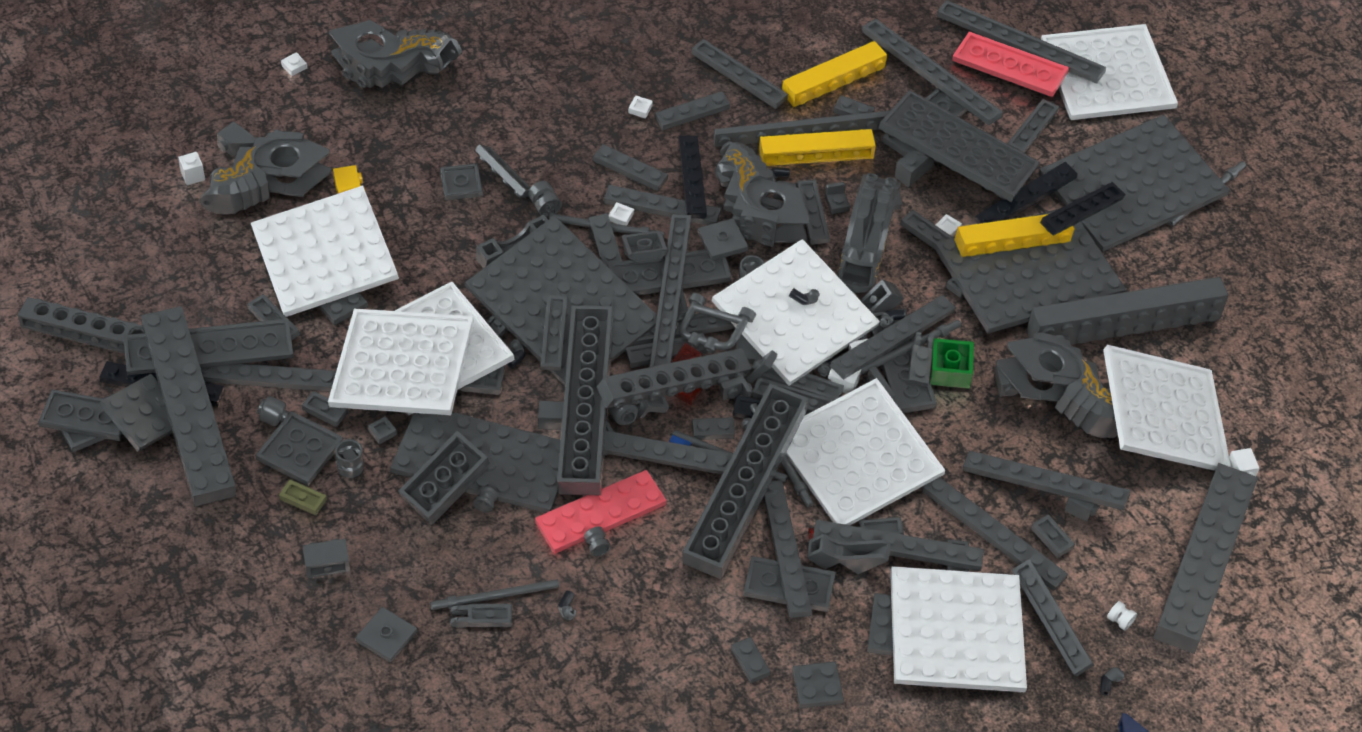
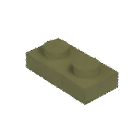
(302, 497)

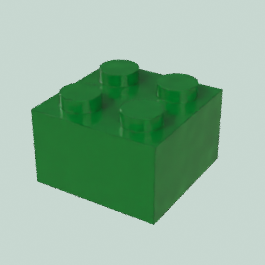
(952, 363)

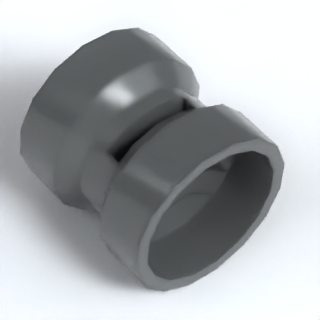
(596, 539)

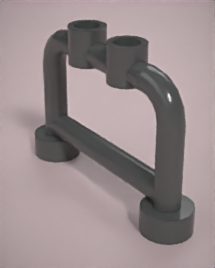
(711, 344)

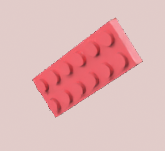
(1010, 64)
(612, 508)

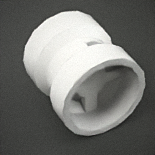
(1122, 615)

